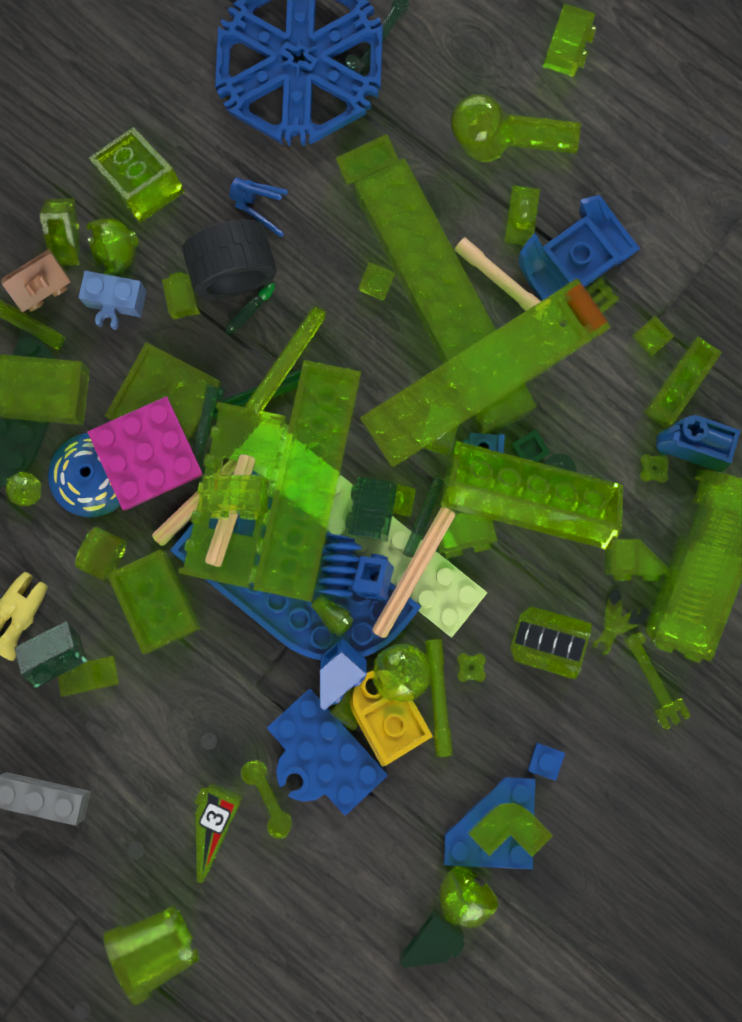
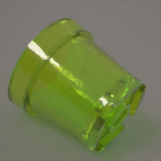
(150, 952)

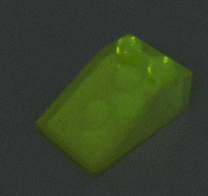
(137, 174)

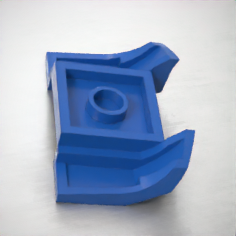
(579, 252)

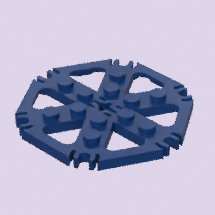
(321, 69)

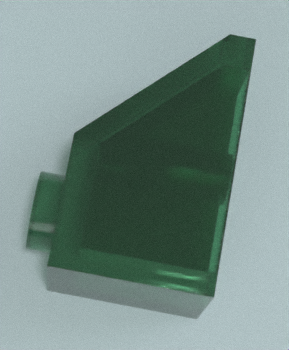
(433, 943)

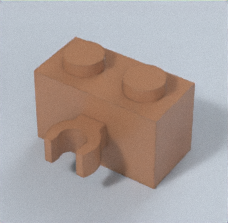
(36, 281)

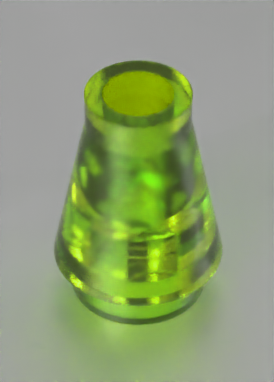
(332, 615)

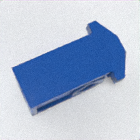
(700, 442)

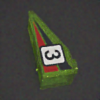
(213, 820)

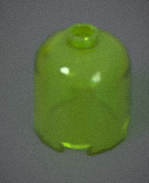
(482, 127)

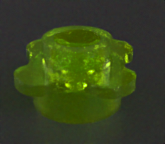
(660, 462)
(477, 661)

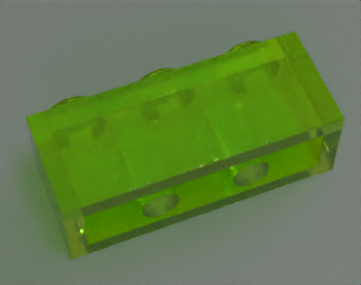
(682, 382)

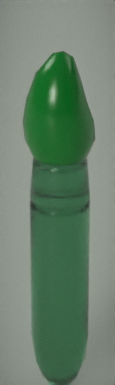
(245, 313)

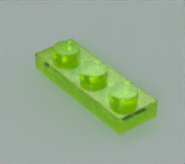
(545, 134)

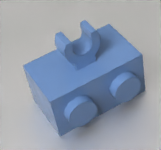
(112, 296)

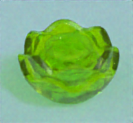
(28, 483)

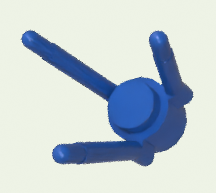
(246, 192)

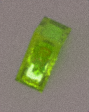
(61, 229)

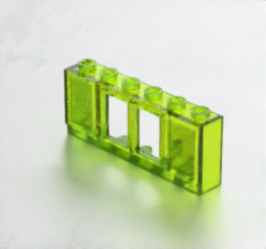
(233, 436)

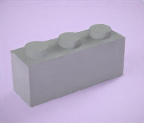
(43, 798)

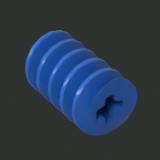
(340, 566)

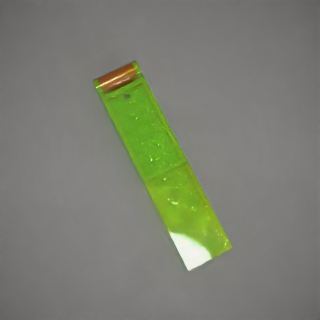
(485, 372)

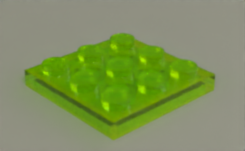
(162, 375)

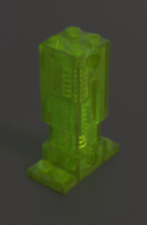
(702, 572)

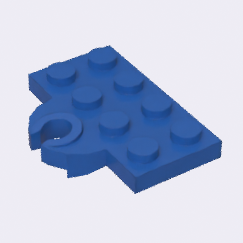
(323, 755)

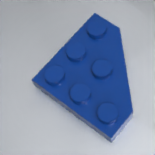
(462, 849)

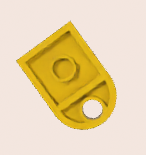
(388, 725)

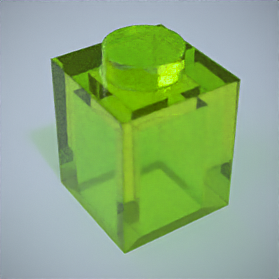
(180, 296)

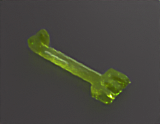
(669, 708)

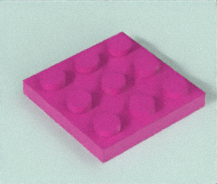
(145, 453)

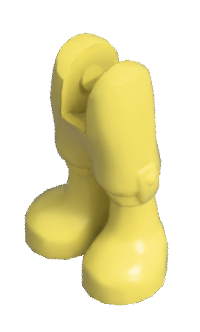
(21, 611)

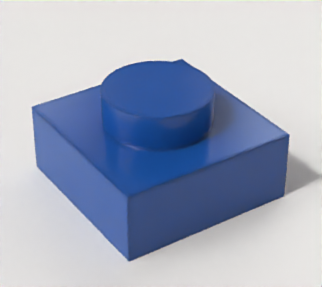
(545, 761)

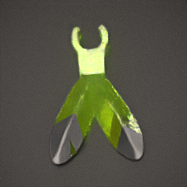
(615, 623)

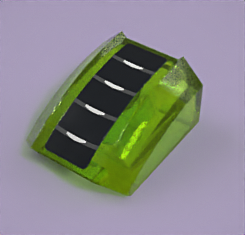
(550, 642)

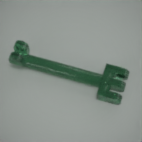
(397, 11)
(211, 395)

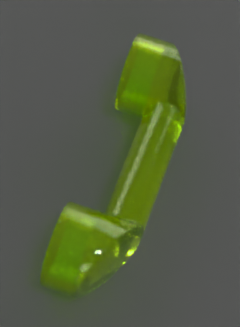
(280, 822)

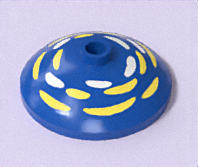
(78, 494)

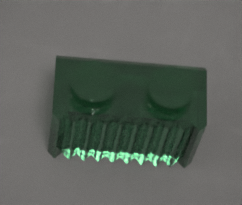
(371, 509)

